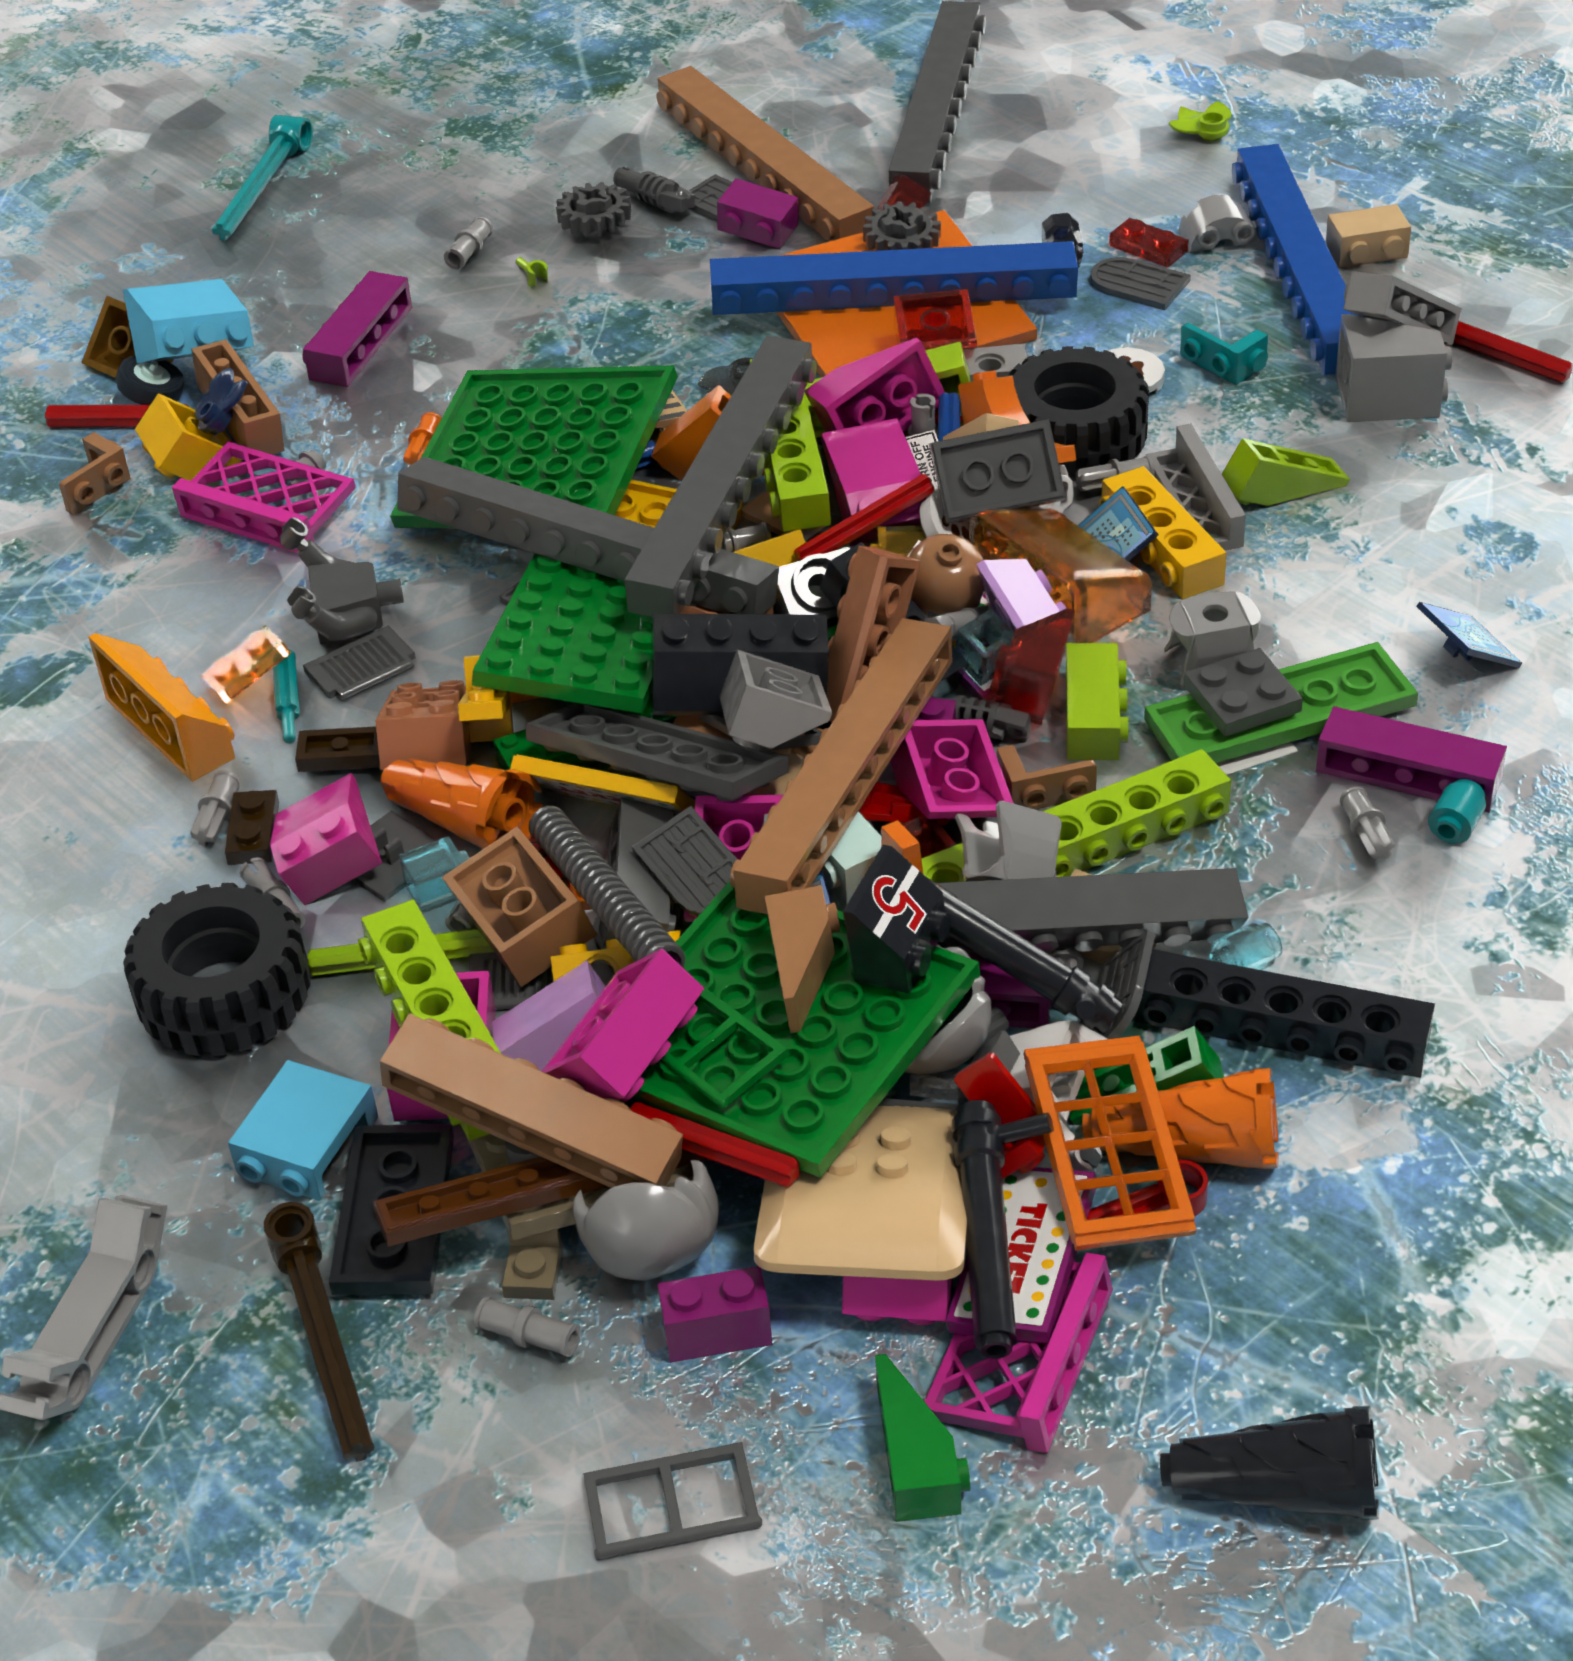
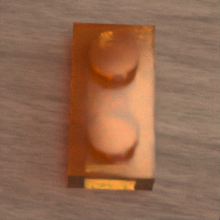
(245, 664)

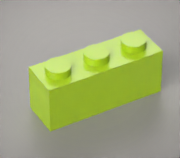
(1095, 701)

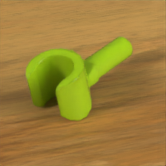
(533, 269)

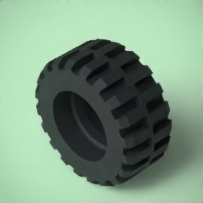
(1089, 400)
(226, 1008)

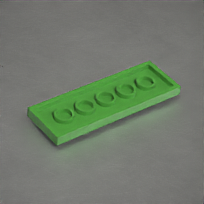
(1352, 679)

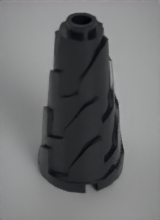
(1293, 1465)

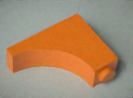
(999, 398)
(683, 439)

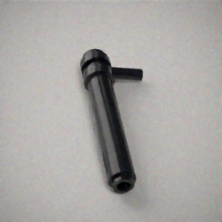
(1065, 987)
(980, 1157)

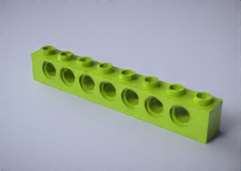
(1122, 816)

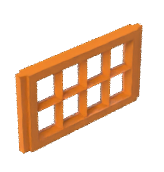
(1130, 1226)

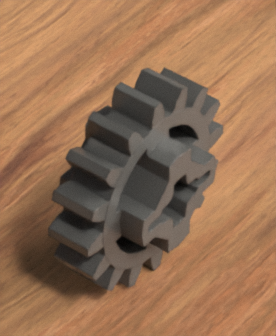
(593, 209)
(901, 228)

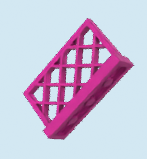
(252, 514)
(1048, 1384)

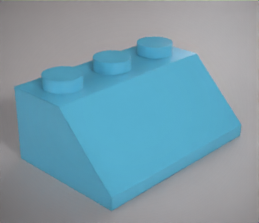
(183, 316)

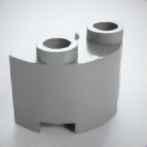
(1215, 220)

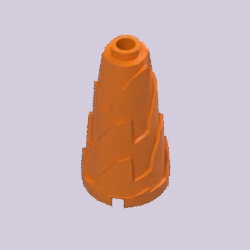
(466, 800)
(1208, 1120)

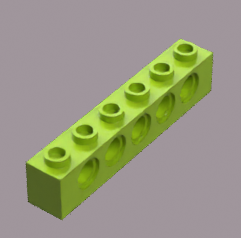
(797, 475)
(419, 977)

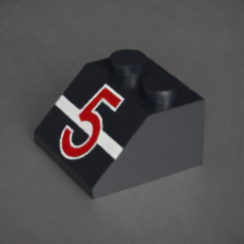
(894, 923)

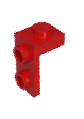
(992, 1082)

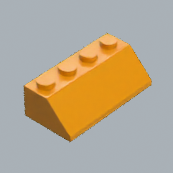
(162, 707)

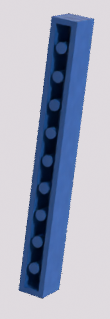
(1295, 248)
(876, 276)

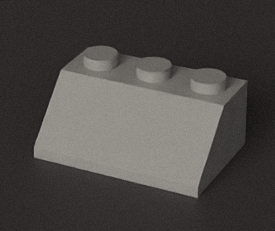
(770, 701)

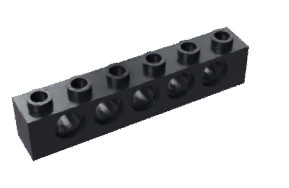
(1287, 1013)

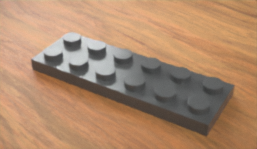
(657, 750)

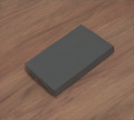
(997, 470)

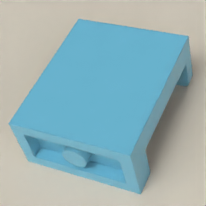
(300, 1128)

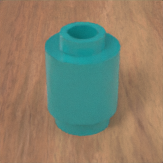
(1457, 811)

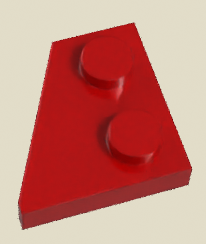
(890, 804)

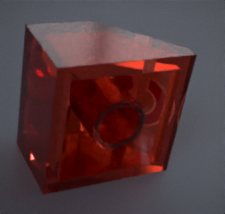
(935, 319)
(1031, 664)

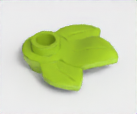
(1210, 124)

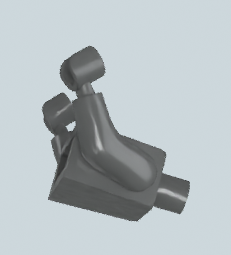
(343, 593)

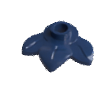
(214, 406)

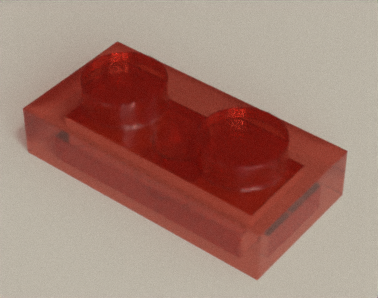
(1148, 242)

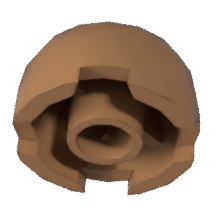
(947, 574)

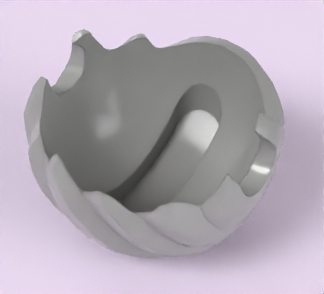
(959, 1034)
(648, 1227)

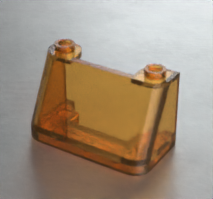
(1080, 568)

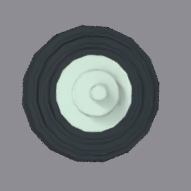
(145, 380)

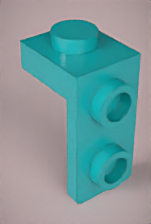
(1225, 360)

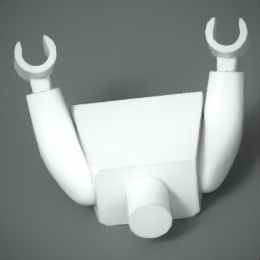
(1063, 1084)

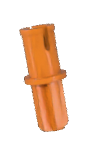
(421, 436)

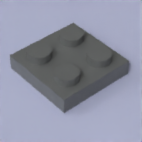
(1242, 692)

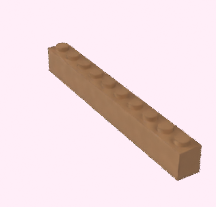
(762, 153)
(843, 765)

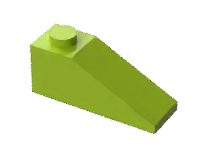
(1279, 474)

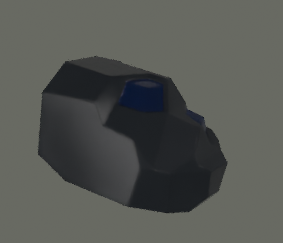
(1063, 228)

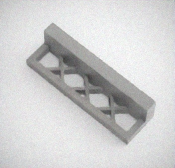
(1209, 487)

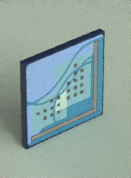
(1120, 525)
(1467, 636)

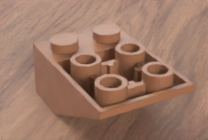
(423, 725)

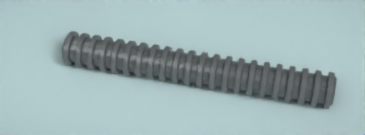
(600, 886)

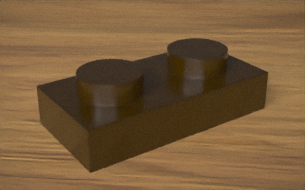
(337, 749)
(251, 826)

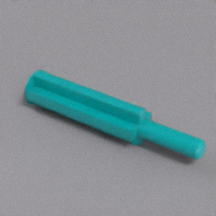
(286, 695)

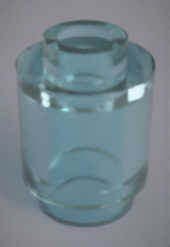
(1249, 947)

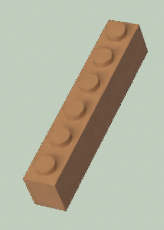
(528, 1106)

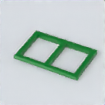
(734, 1020)

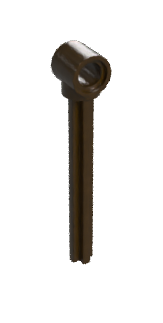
(297, 1252)

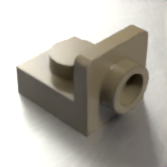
(533, 1266)

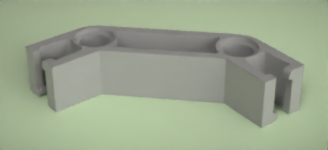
(91, 1312)

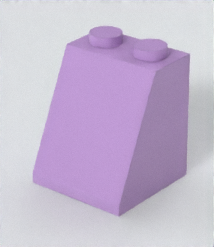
(546, 1019)

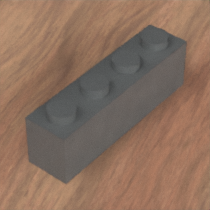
(630, 825)

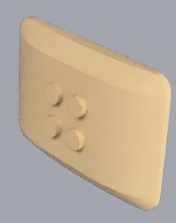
(878, 1210)

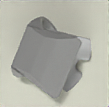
(1213, 627)
(1015, 848)

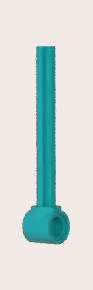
(285, 137)

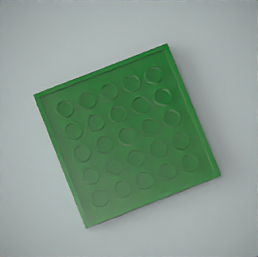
(552, 430)
(839, 1062)

